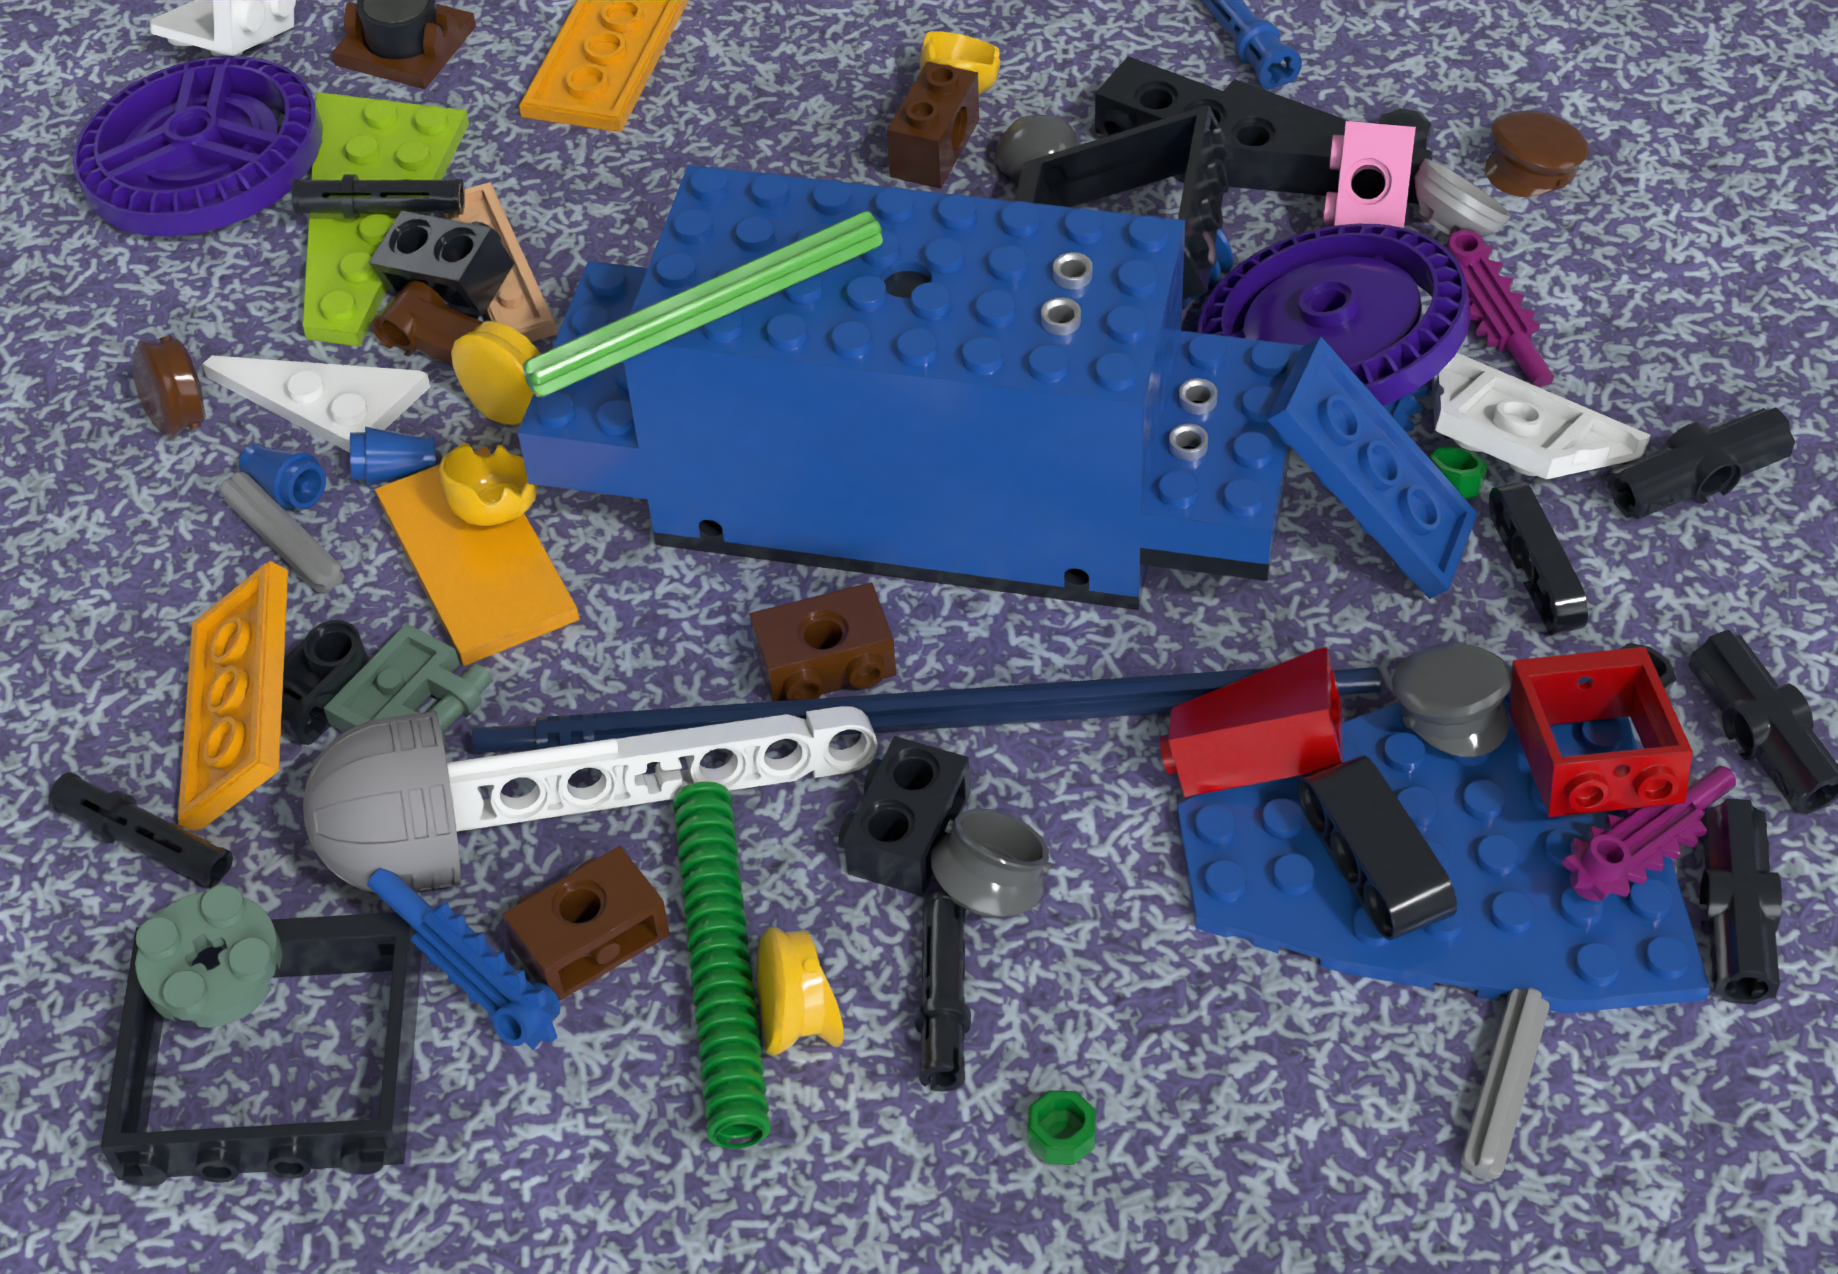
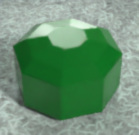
(1462, 468)
(1061, 1127)

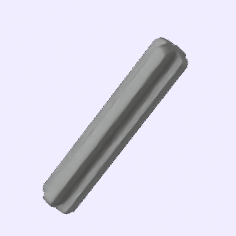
(282, 532)
(1505, 1084)

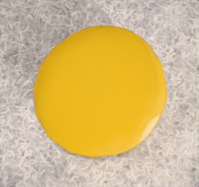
(491, 370)
(794, 992)

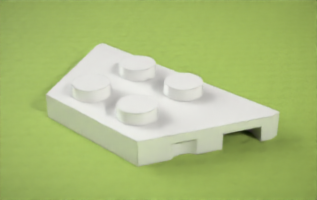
(1527, 424)

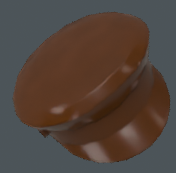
(1534, 153)
(168, 385)

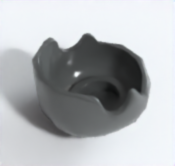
(1030, 139)

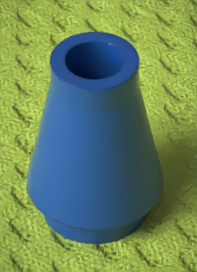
(389, 455)
(286, 475)

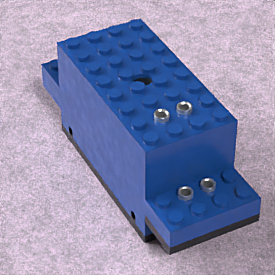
(948, 410)

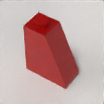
(1258, 728)

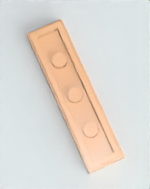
(519, 297)

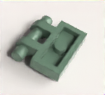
(403, 677)

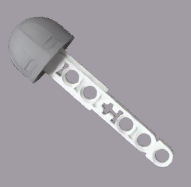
(397, 804)

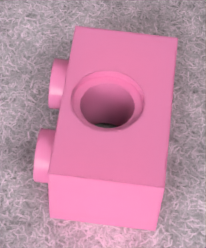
(1376, 148)

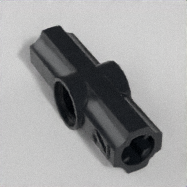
(1701, 462)
(1767, 721)
(1740, 902)

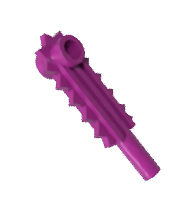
(1497, 307)
(1642, 839)

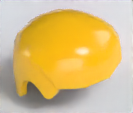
(962, 53)
(486, 487)

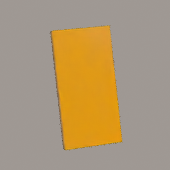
(601, 62)
(482, 581)
(234, 697)

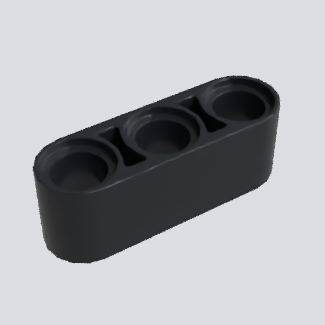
(1377, 847)

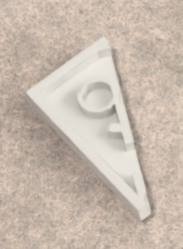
(322, 396)

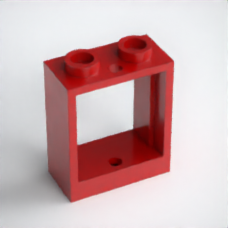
(1619, 686)

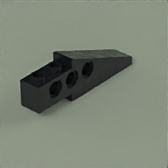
(1274, 138)

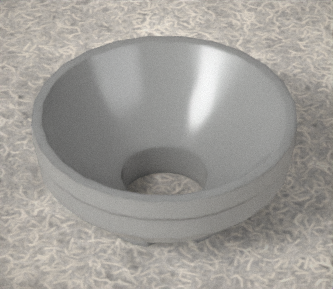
(1456, 203)

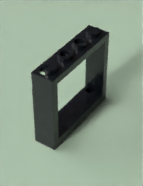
(1141, 156)
(285, 1150)

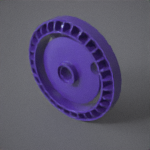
(197, 146)
(1358, 295)

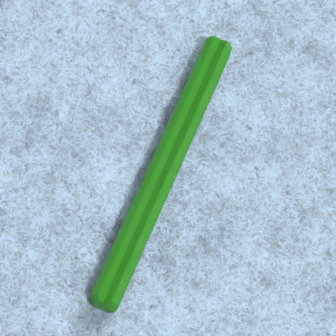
(701, 304)

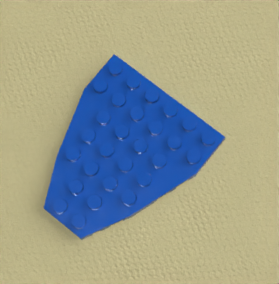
(1517, 920)

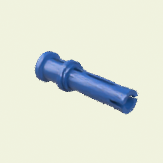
(1256, 43)

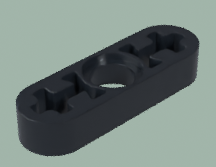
(1537, 550)

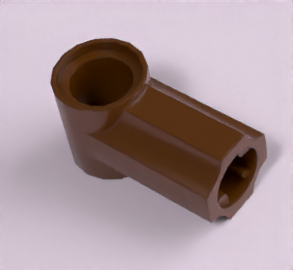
(421, 322)

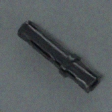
(314, 195)
(83, 800)
(943, 1013)

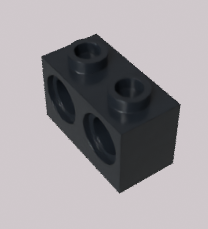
(450, 256)
(902, 814)

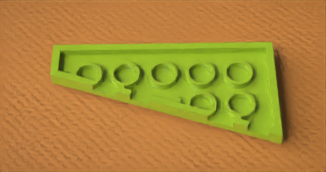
(376, 143)

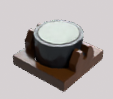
(405, 39)

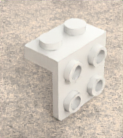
(225, 25)

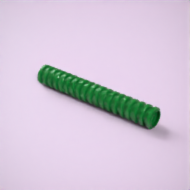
(720, 966)

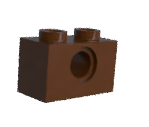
(933, 125)
(824, 644)
(567, 954)

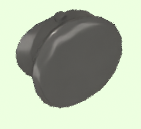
(1455, 697)
(991, 863)

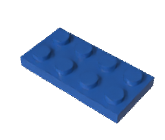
(1373, 467)

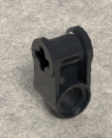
(316, 674)

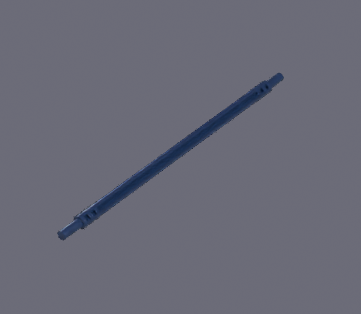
(908, 709)

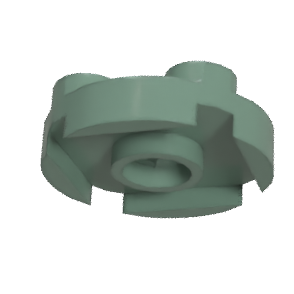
(187, 927)

